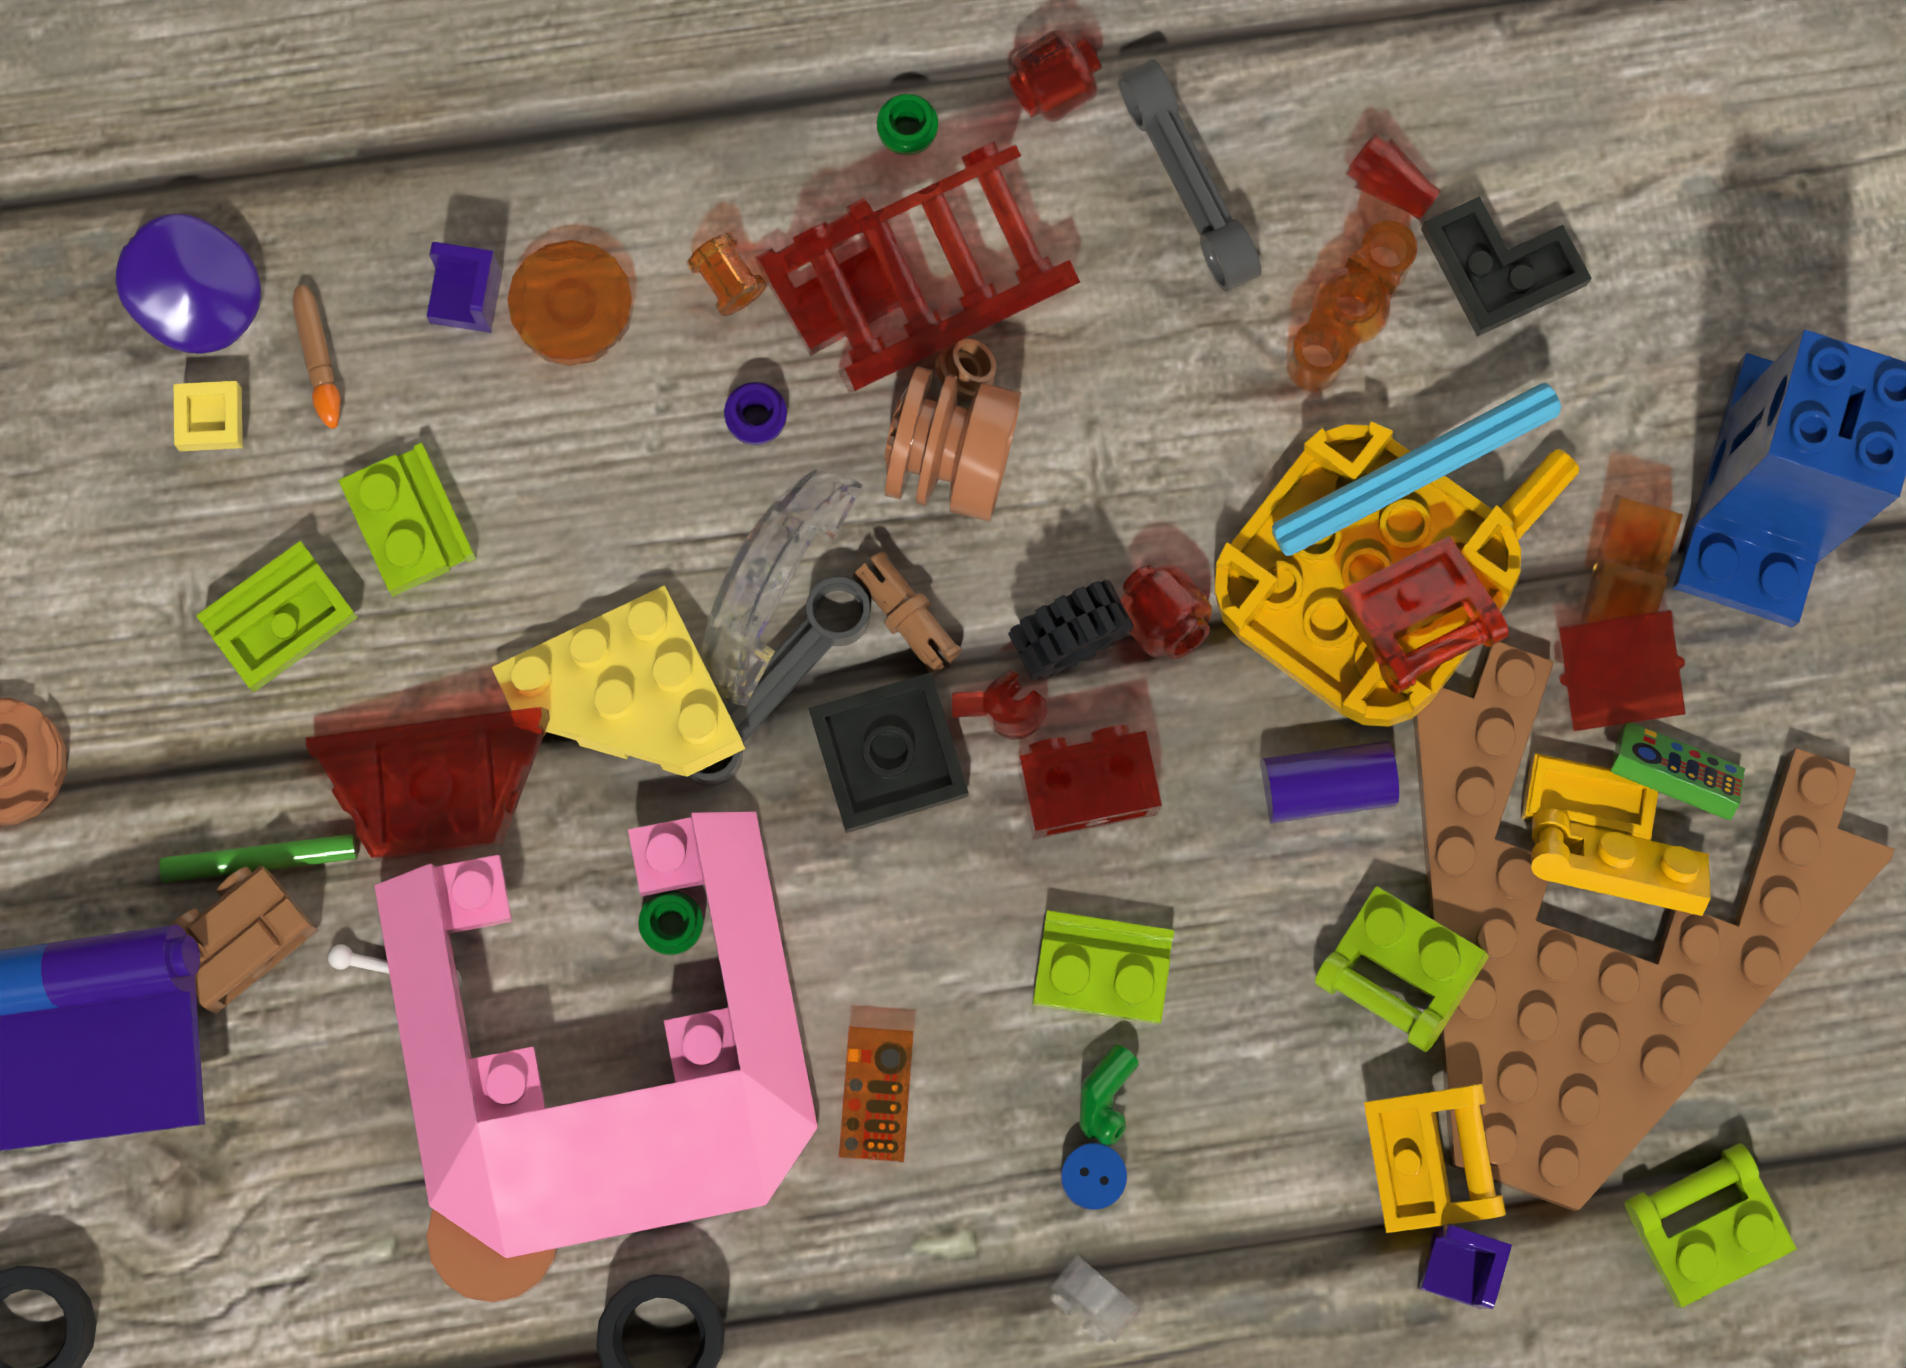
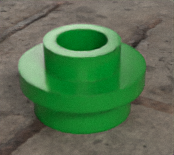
(907, 107)
(665, 903)

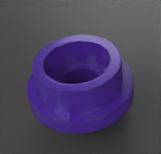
(752, 395)

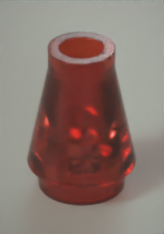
(1392, 177)

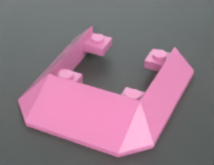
(625, 1160)

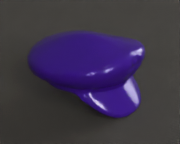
(188, 284)

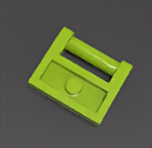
(1411, 949)
(1720, 1245)

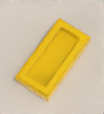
(1589, 796)

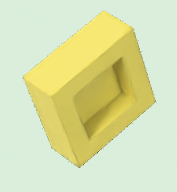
(208, 416)

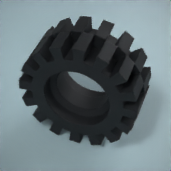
(1070, 629)

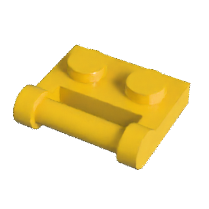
(1412, 1160)

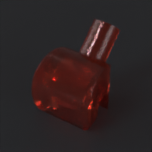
(1005, 715)

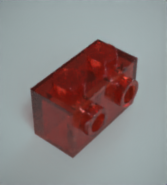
(1088, 782)

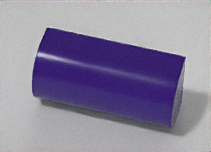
(1330, 781)

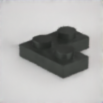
(1498, 282)

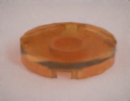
(570, 302)

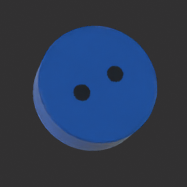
(1093, 1176)

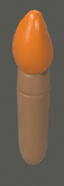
(325, 394)

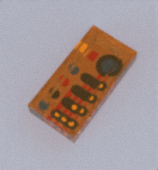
(876, 1094)

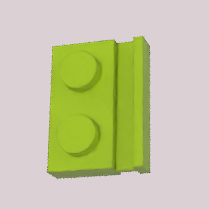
(406, 519)
(276, 616)
(1103, 967)

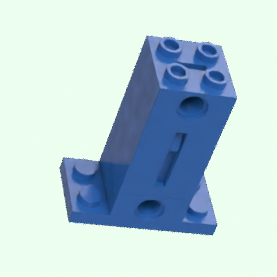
(1794, 472)

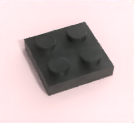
(888, 752)

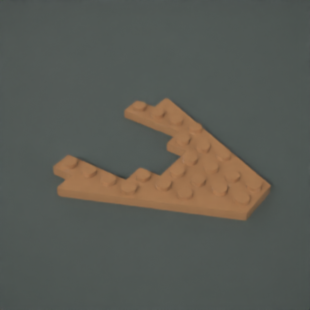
(1573, 1035)

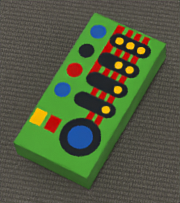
(1678, 770)

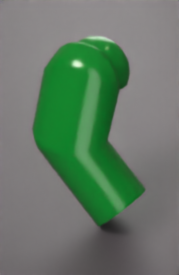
(1098, 1092)

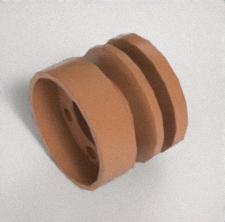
(951, 443)

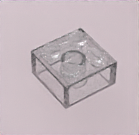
(1094, 1299)

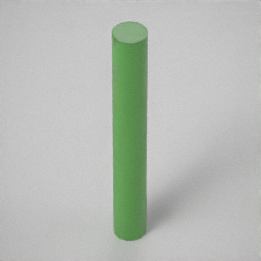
(269, 856)

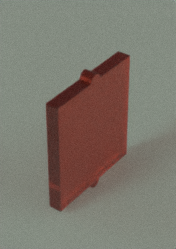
(1621, 670)

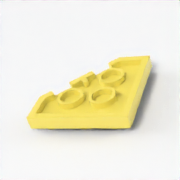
(627, 688)

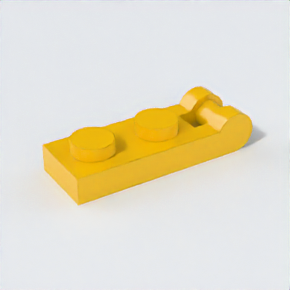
(1619, 864)

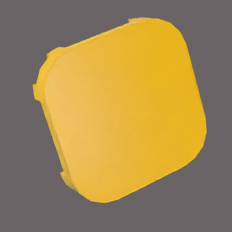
(1290, 603)

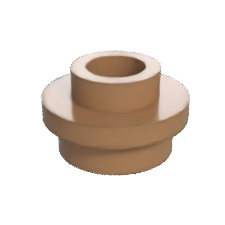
(969, 362)

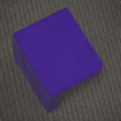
(463, 287)
(1464, 1266)

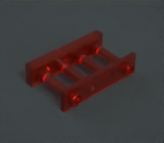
(980, 302)

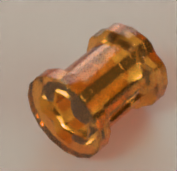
(726, 274)

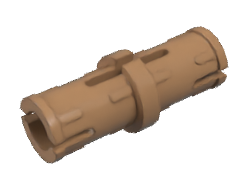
(907, 613)

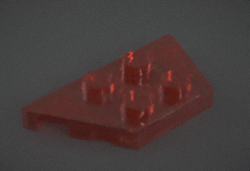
(433, 780)

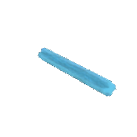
(1416, 469)

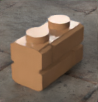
(243, 935)

